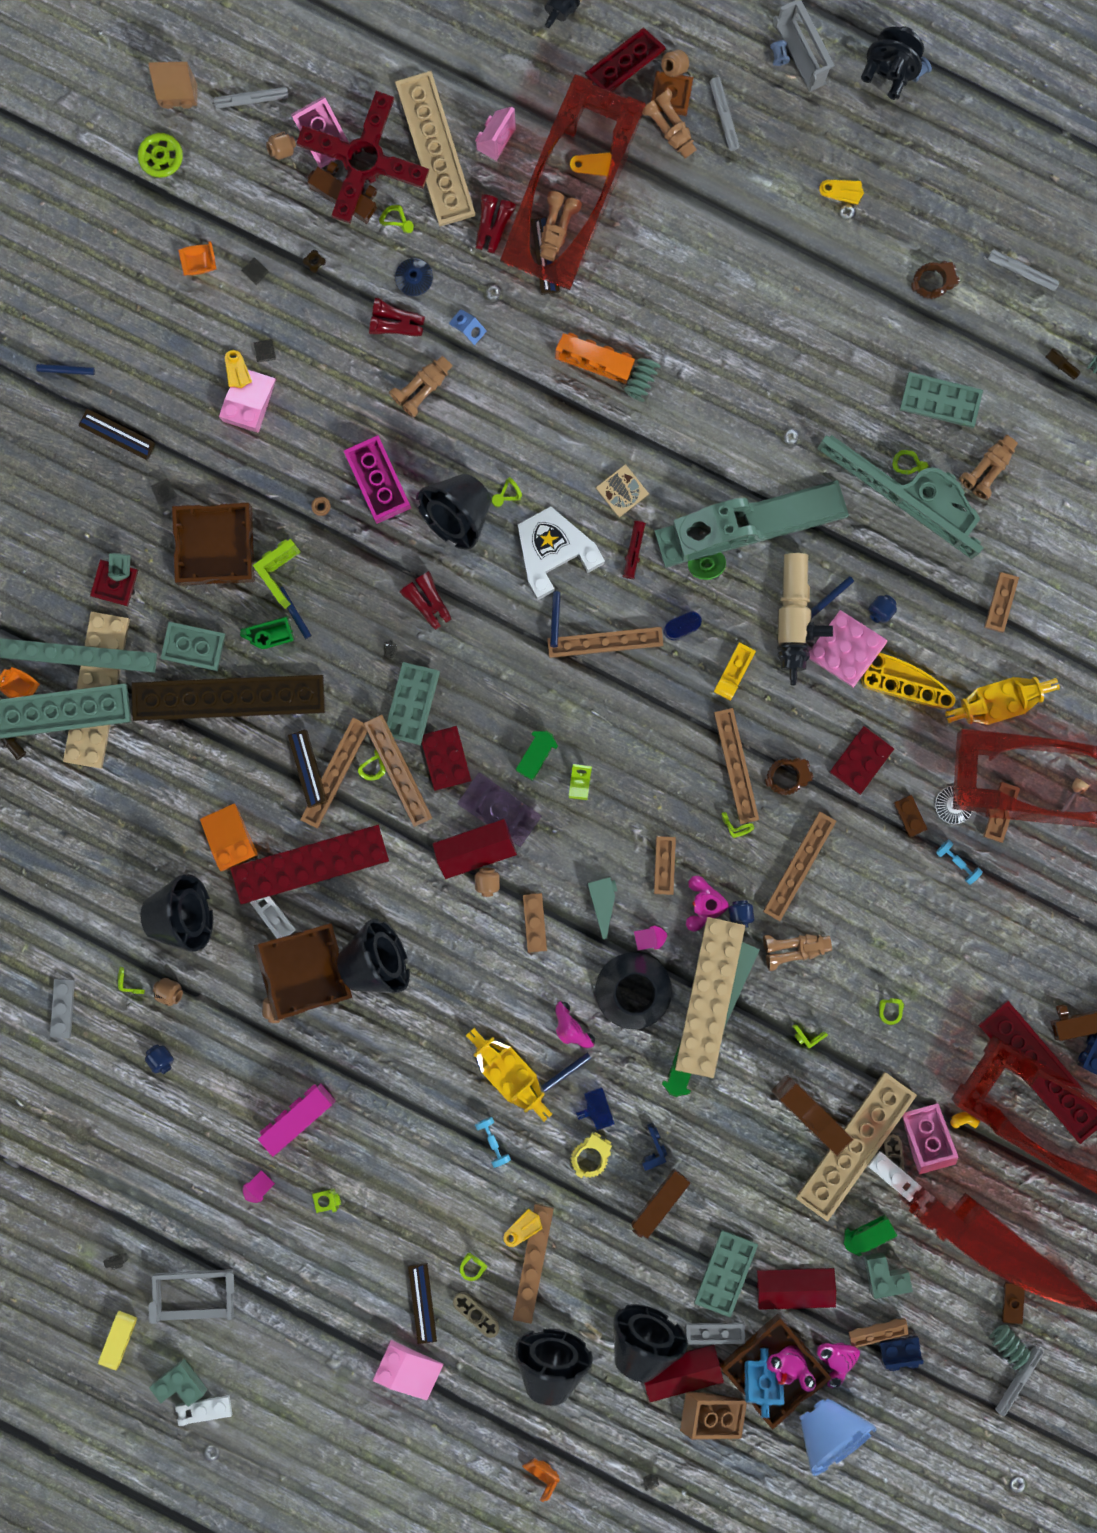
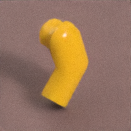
(964, 1118)

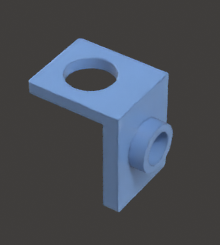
(465, 323)

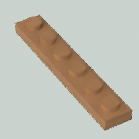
(607, 642)
(736, 766)
(337, 770)
(398, 770)
(799, 866)
(533, 1267)

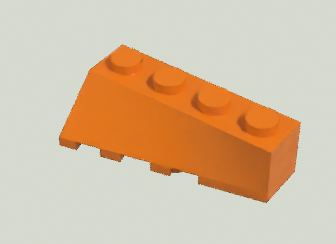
(594, 358)

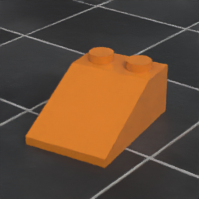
(228, 837)

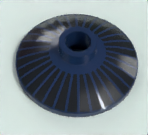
(417, 285)

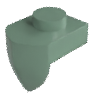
(119, 566)

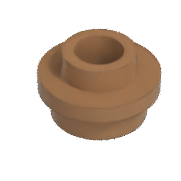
(321, 500)

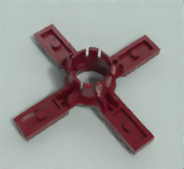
(369, 141)

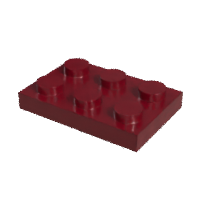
(445, 758)
(861, 760)

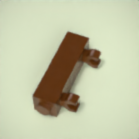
(329, 187)
(1073, 1026)
(660, 1204)

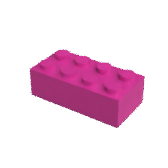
(377, 479)
(292, 1123)

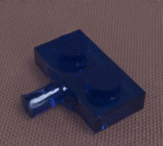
(597, 1109)

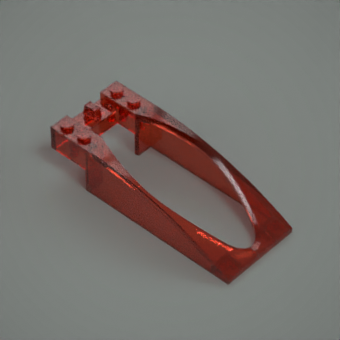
(628, 116)
(996, 803)
(973, 1100)
(997, 1248)

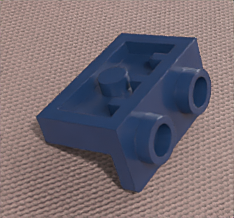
(1088, 1058)
(901, 1353)

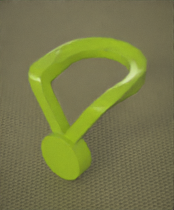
(407, 226)
(920, 465)
(498, 499)
(372, 777)
(726, 820)
(120, 983)
(882, 1006)
(483, 1267)

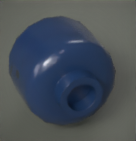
(882, 609)
(741, 913)
(159, 1059)

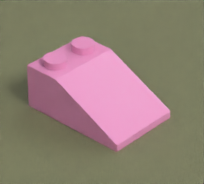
(319, 117)
(497, 133)
(247, 405)
(929, 1139)
(407, 1371)

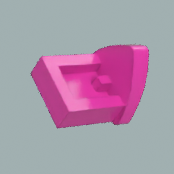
(650, 938)
(257, 1187)

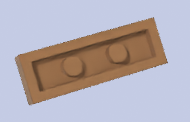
(1001, 602)
(997, 827)
(664, 865)
(534, 922)
(878, 1332)

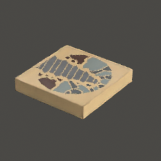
(622, 491)

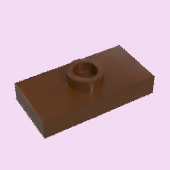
(1013, 1304)

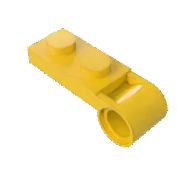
(734, 671)

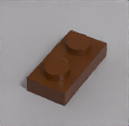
(910, 816)

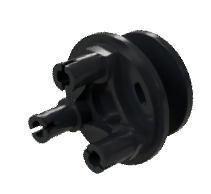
(895, 58)

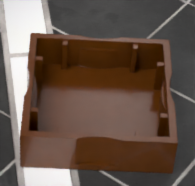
(213, 544)
(301, 971)
(812, 1115)
(774, 1336)

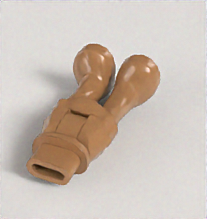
(678, 135)
(553, 236)
(430, 376)
(997, 457)
(807, 946)

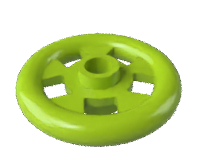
(172, 145)

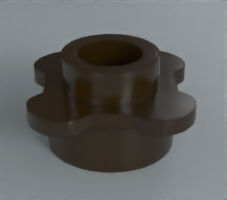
(314, 255)

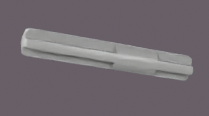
(251, 97)
(724, 113)
(1023, 270)
(1019, 1381)

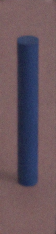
(65, 369)
(831, 596)
(296, 617)
(555, 619)
(566, 1072)

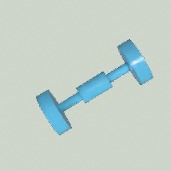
(973, 875)
(492, 1141)

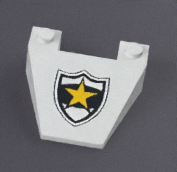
(550, 542)

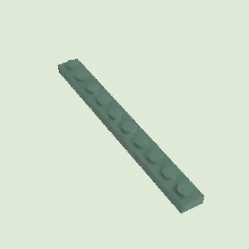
(78, 655)

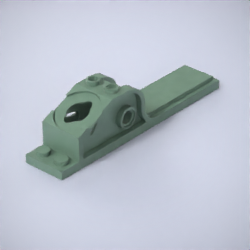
(933, 511)
(763, 518)

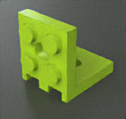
(273, 560)

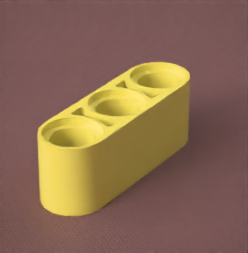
(117, 1340)

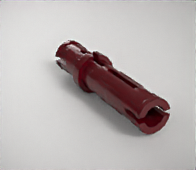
(630, 569)

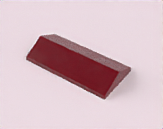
(625, 60)
(474, 849)
(796, 1288)
(691, 1372)

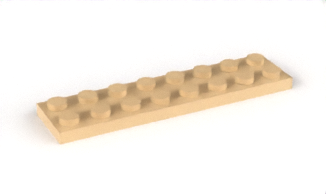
(435, 148)
(89, 744)
(710, 997)
(869, 1130)

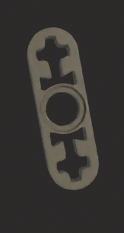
(897, 1146)
(462, 1308)

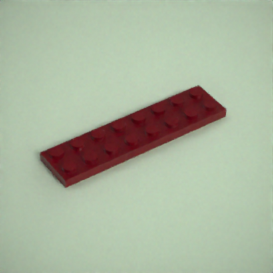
(309, 864)
(1072, 1112)

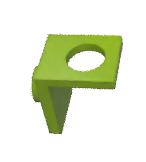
(580, 782)
(802, 1039)
(334, 1200)

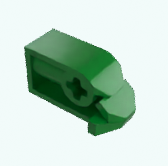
(277, 630)
(536, 754)
(677, 1080)
(869, 1235)

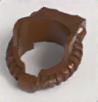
(947, 272)
(801, 769)

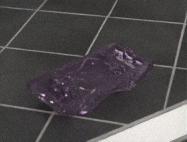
(492, 803)

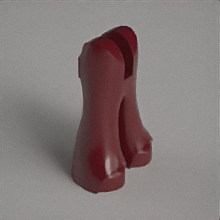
(488, 207)
(384, 311)
(427, 585)

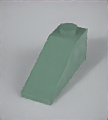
(603, 899)

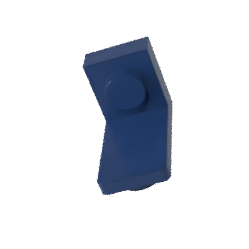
(652, 1160)

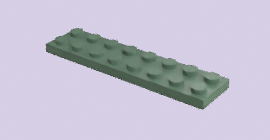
(64, 711)

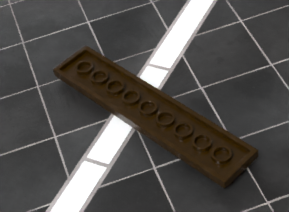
(228, 697)

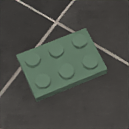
(193, 646)

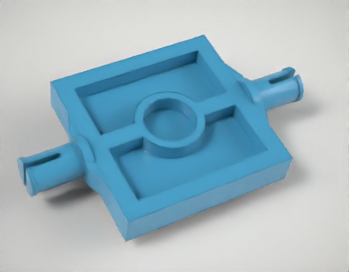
(762, 1385)

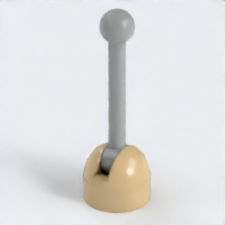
(1078, 787)

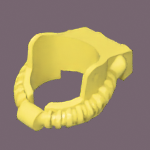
(595, 1142)

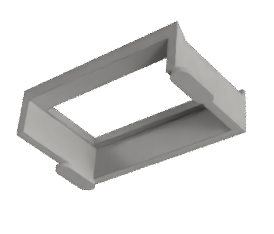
(798, 47)
(155, 1307)

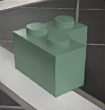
(885, 1282)
(179, 1379)

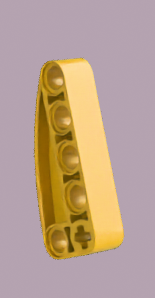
(905, 674)

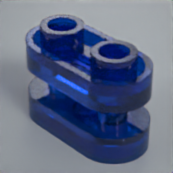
(682, 626)

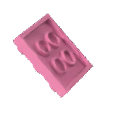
(849, 650)

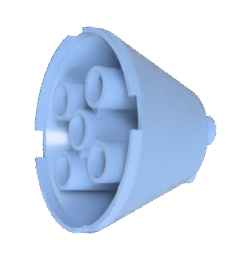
(832, 1434)

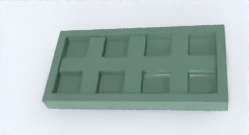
(941, 400)
(412, 702)
(725, 1273)

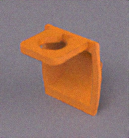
(197, 259)
(17, 683)
(545, 1473)

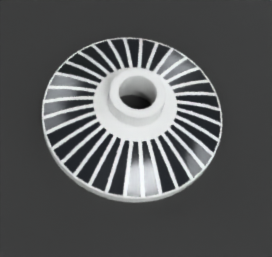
(944, 806)

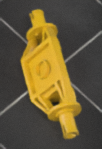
(1002, 700)
(509, 1074)

